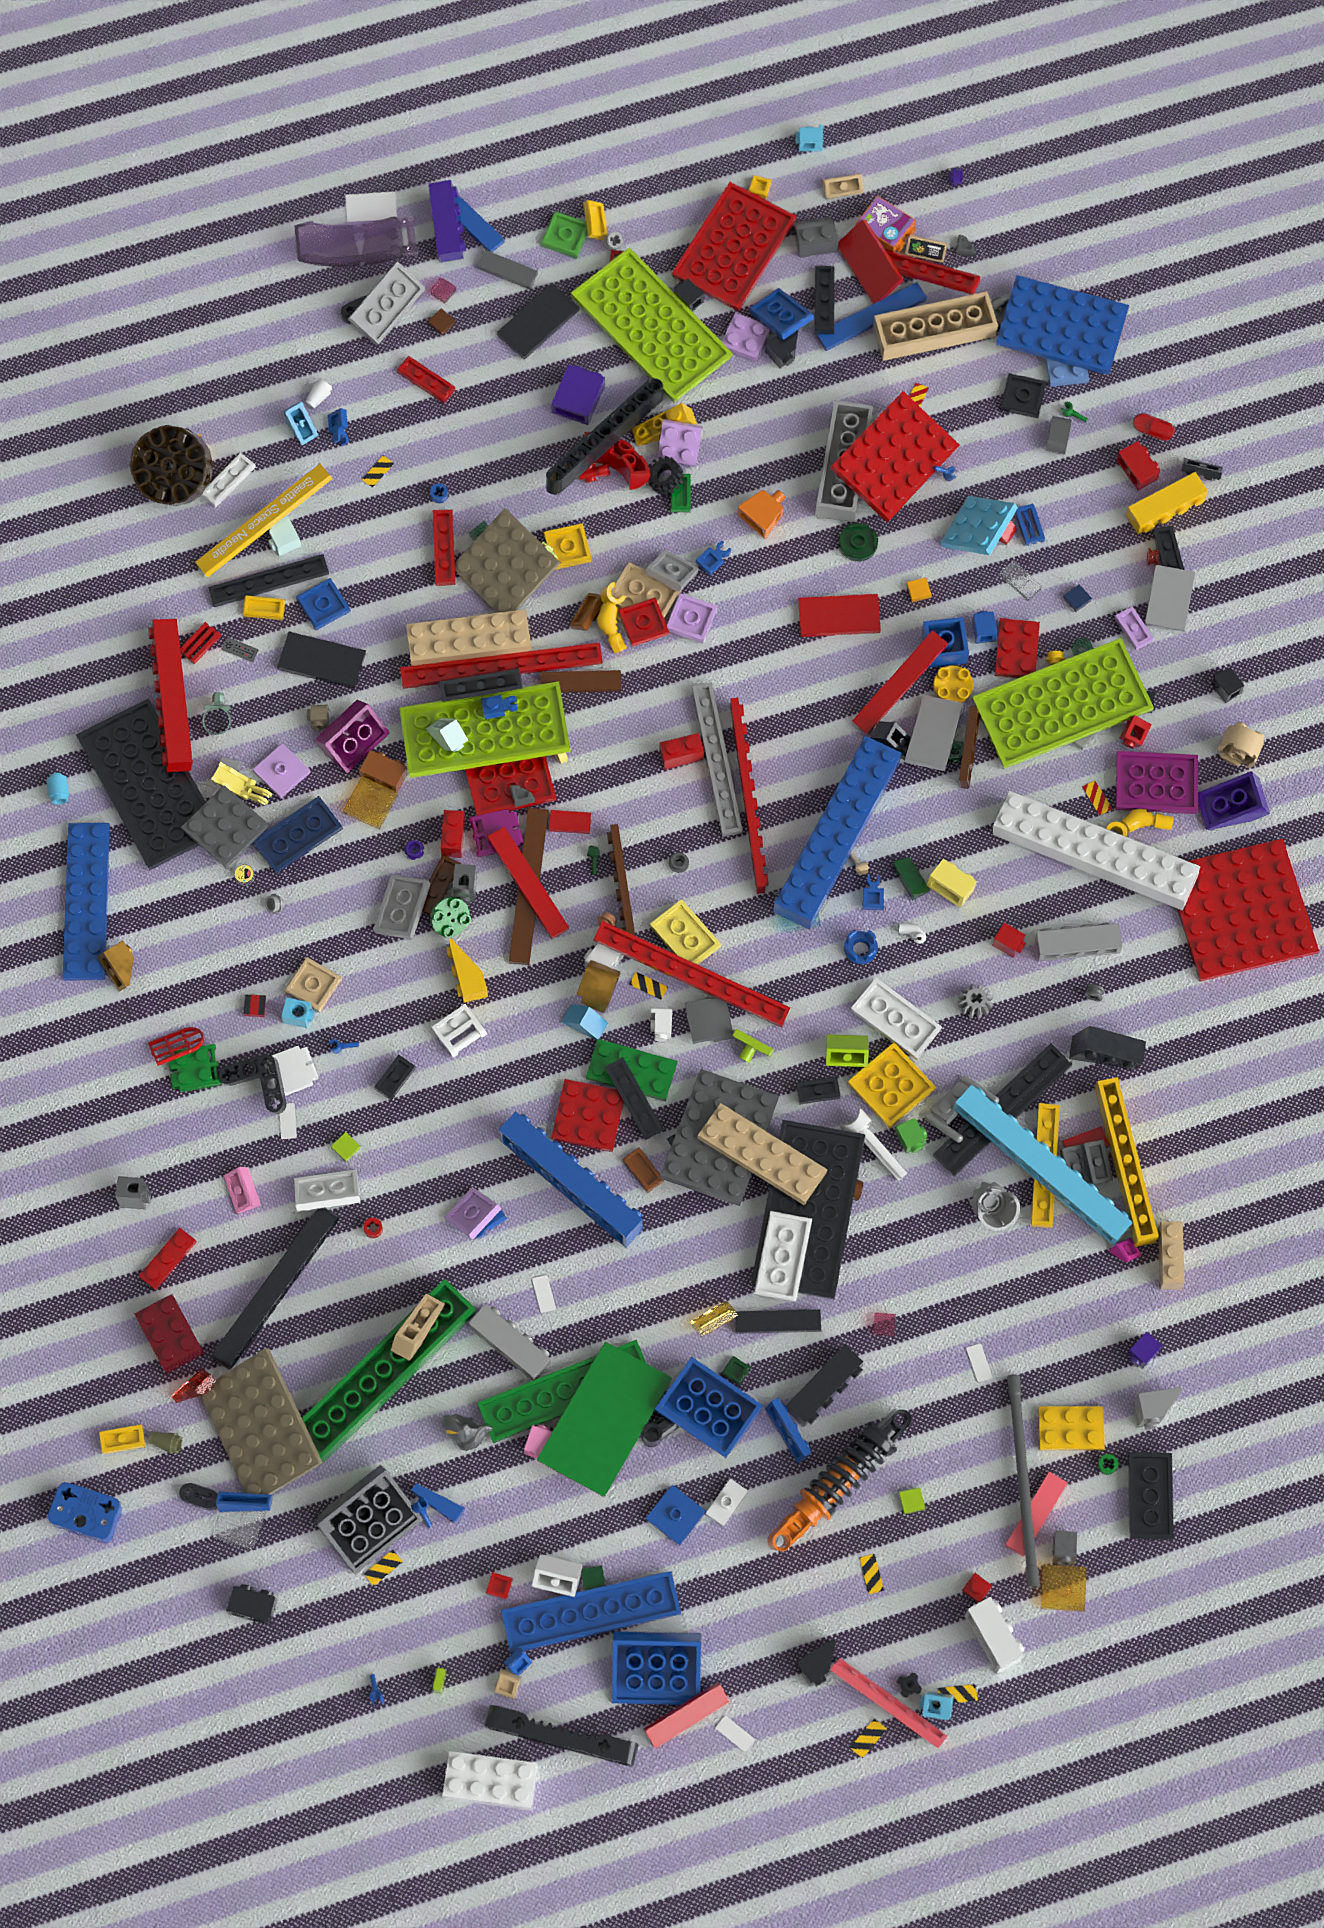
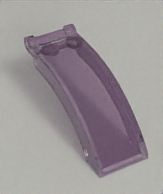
(355, 243)

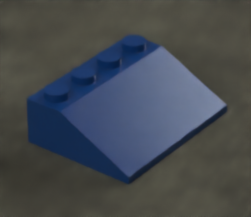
(709, 1407)
(655, 1667)

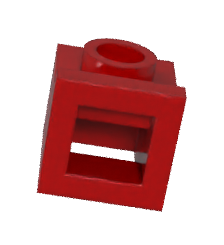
(1139, 727)

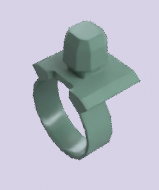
(218, 699)

